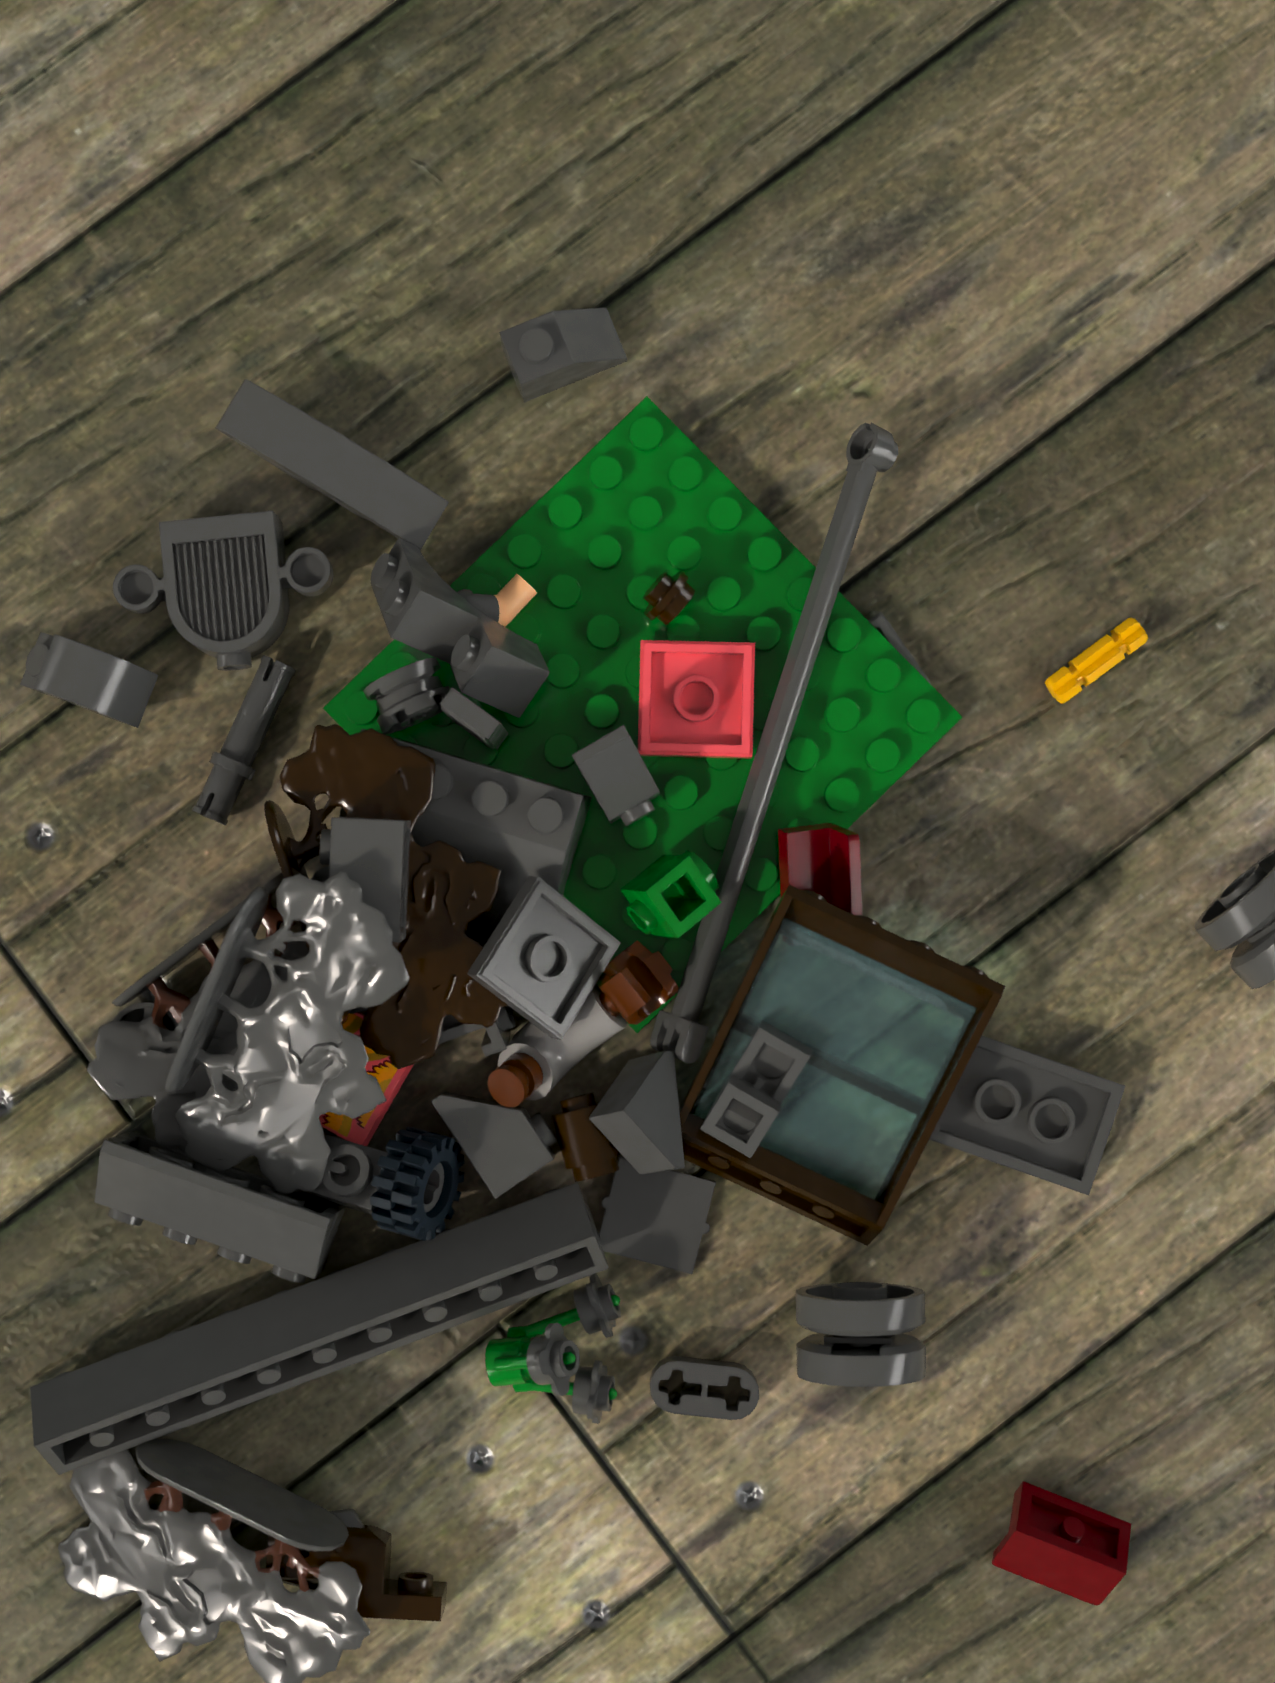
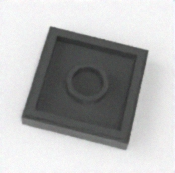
(544, 957)

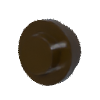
(668, 596)

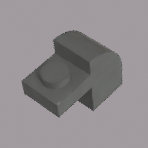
(89, 678)

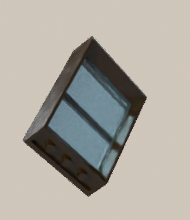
(887, 1051)

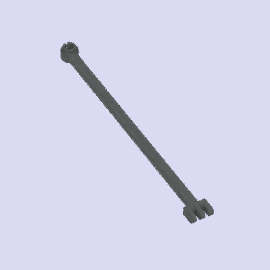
(868, 452)

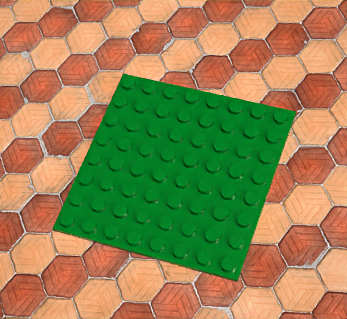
(591, 552)

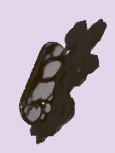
(388, 781)

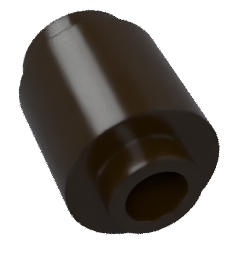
(581, 1142)

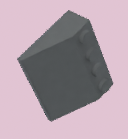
(503, 822)

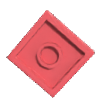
(696, 699)

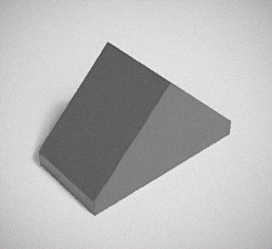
(643, 1114)

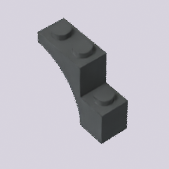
(435, 619)

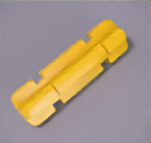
(1096, 660)

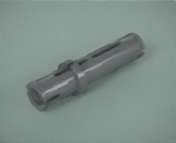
(244, 740)

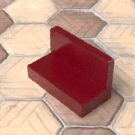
(822, 861)
(1064, 1545)

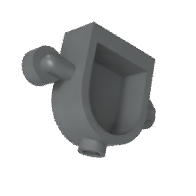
(225, 583)

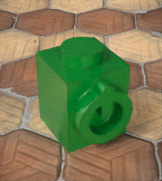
(671, 895)

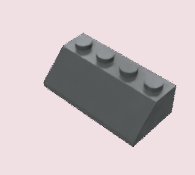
(223, 1208)

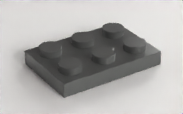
(1031, 1115)

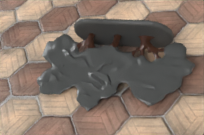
(138, 1055)
(198, 1575)

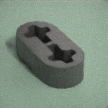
(702, 1402)

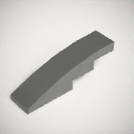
(331, 464)

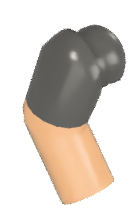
(506, 603)

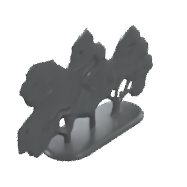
(293, 1047)

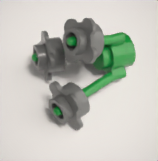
(552, 1359)

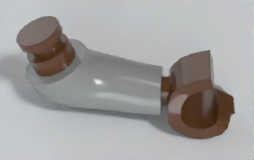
(626, 991)

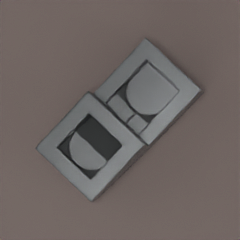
(756, 1089)

